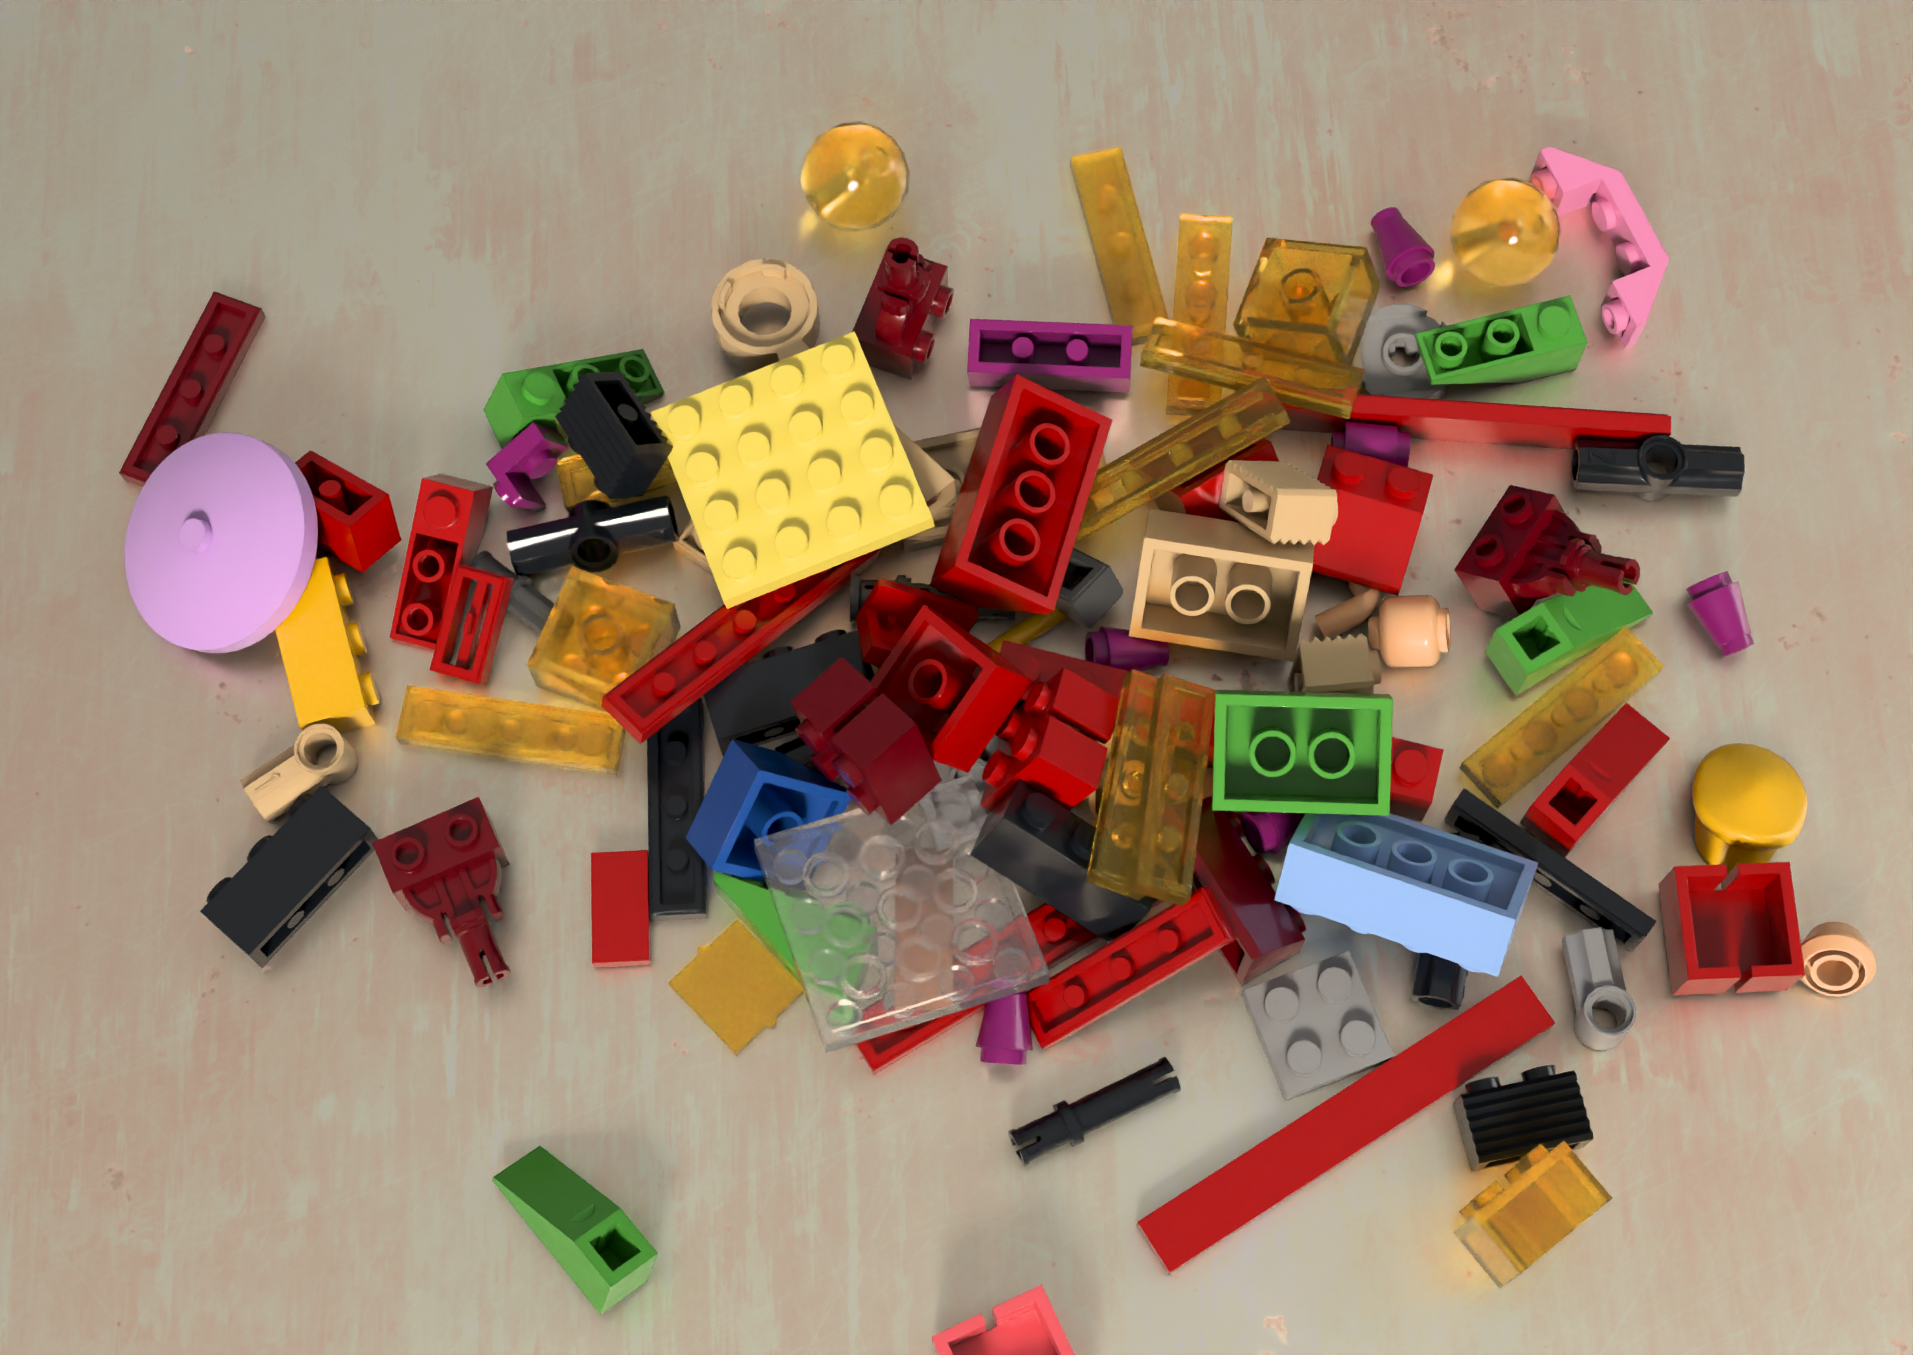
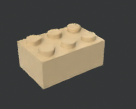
(1220, 587)

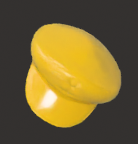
(1746, 805)

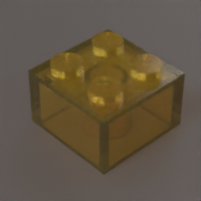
(1309, 298)
(599, 637)
(1538, 1209)

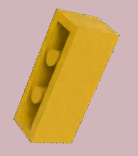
(323, 655)

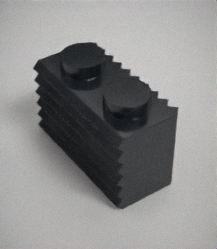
(613, 434)
(1513, 1119)

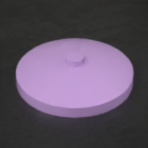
(221, 543)

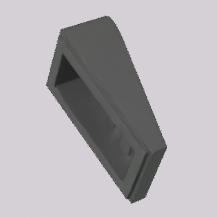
(1092, 594)

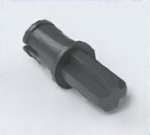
(524, 599)

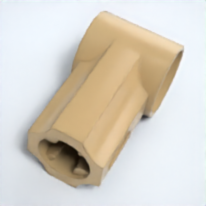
(294, 773)

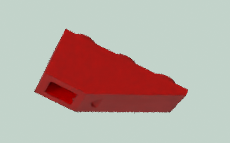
(443, 533)
(1593, 780)

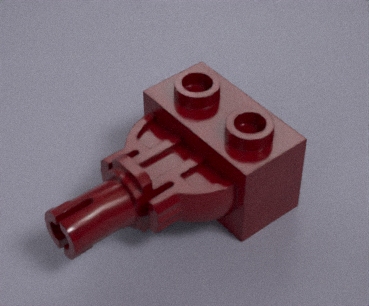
(903, 309)
(1534, 552)
(448, 871)

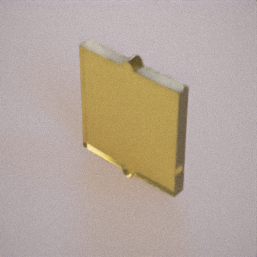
(736, 987)

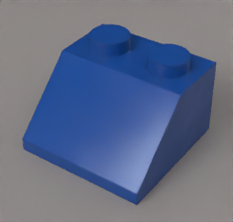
(755, 797)

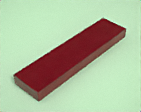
(195, 384)

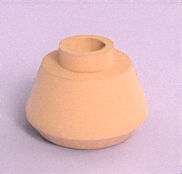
(1837, 959)

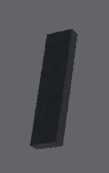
(674, 799)
(1554, 872)

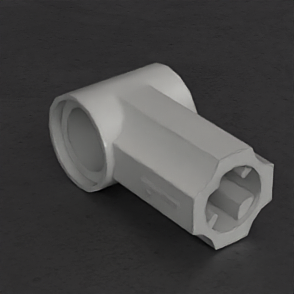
(1597, 983)

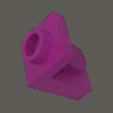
(524, 459)

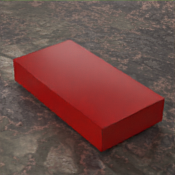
(620, 909)

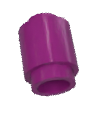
(1374, 441)

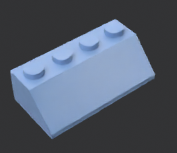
(1408, 885)

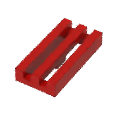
(491, 627)

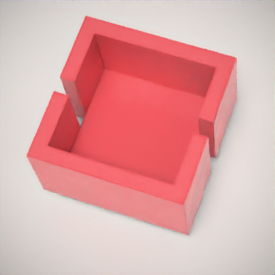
(1022, 1328)

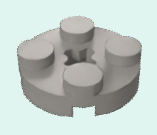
(1392, 328)

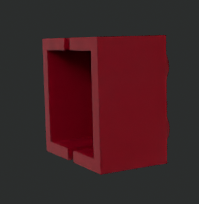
(864, 744)

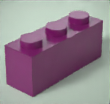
(1050, 354)

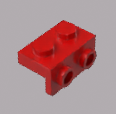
(892, 609)

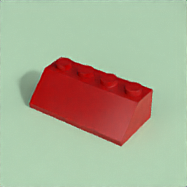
(1021, 500)

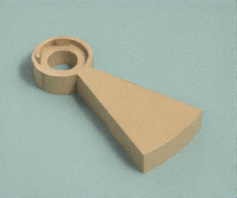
(781, 284)

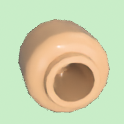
(1410, 631)

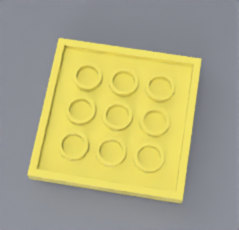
(792, 470)

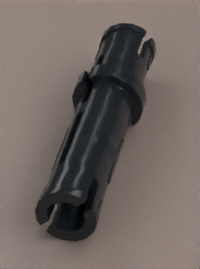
(1093, 1111)

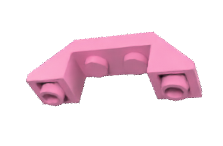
(1579, 182)

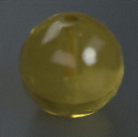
(855, 176)
(1505, 232)

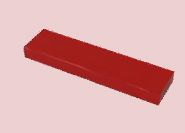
(1128, 967)

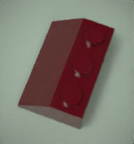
(1242, 884)

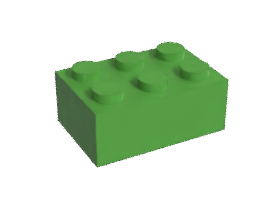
(1302, 752)

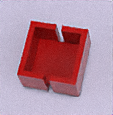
(1048, 742)
(1731, 934)

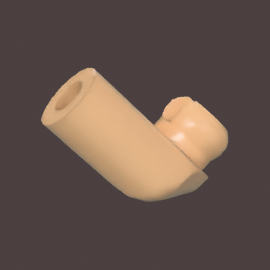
(1350, 612)

